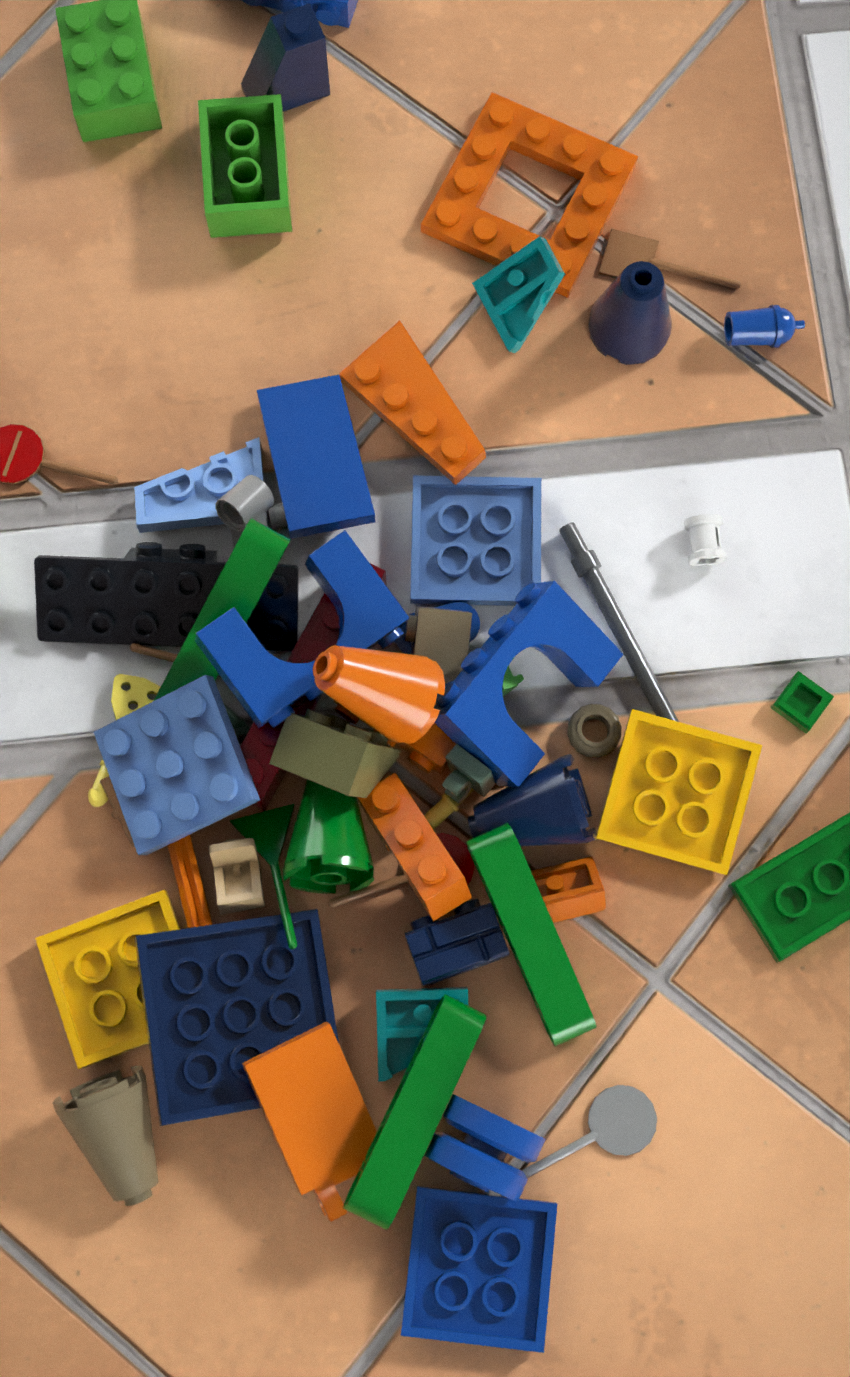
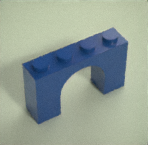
(269, 685)
(473, 703)

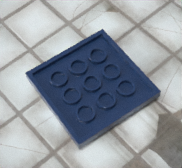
(223, 999)

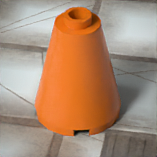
(383, 688)

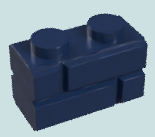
(456, 943)

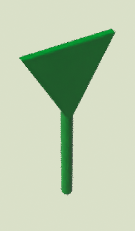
(269, 835)

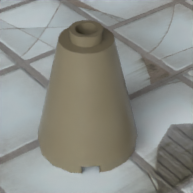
(114, 1132)

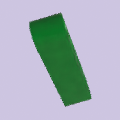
(237, 587)
(531, 934)
(414, 1112)

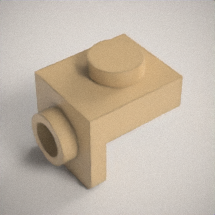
(237, 875)

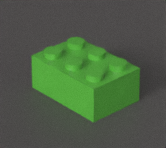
(108, 69)
(244, 166)

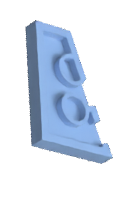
(190, 496)

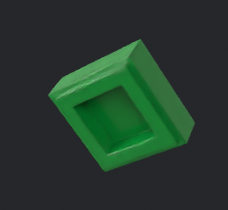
(802, 702)

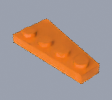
(411, 399)

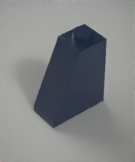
(290, 60)

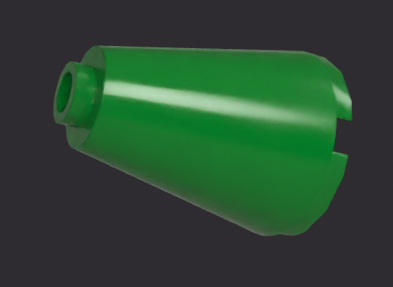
(328, 843)

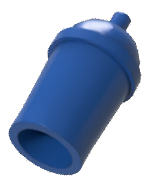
(760, 326)

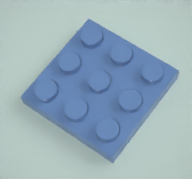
(474, 539)
(176, 765)

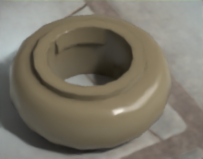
(603, 714)

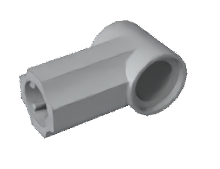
(244, 501)

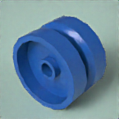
(482, 1152)

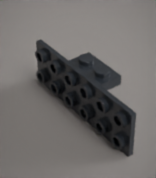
(150, 598)

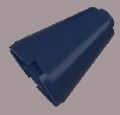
(632, 315)
(543, 810)

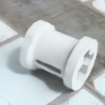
(705, 540)

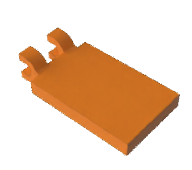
(313, 1113)

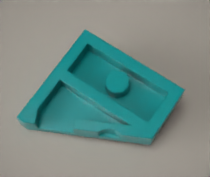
(520, 290)
(402, 1021)

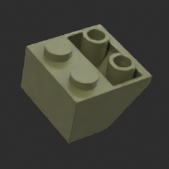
(333, 753)

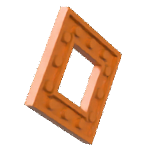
(509, 125)

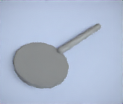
(618, 1120)

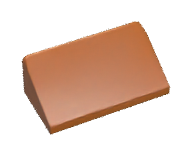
(571, 889)

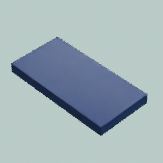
(315, 456)

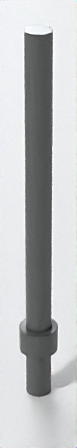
(587, 566)

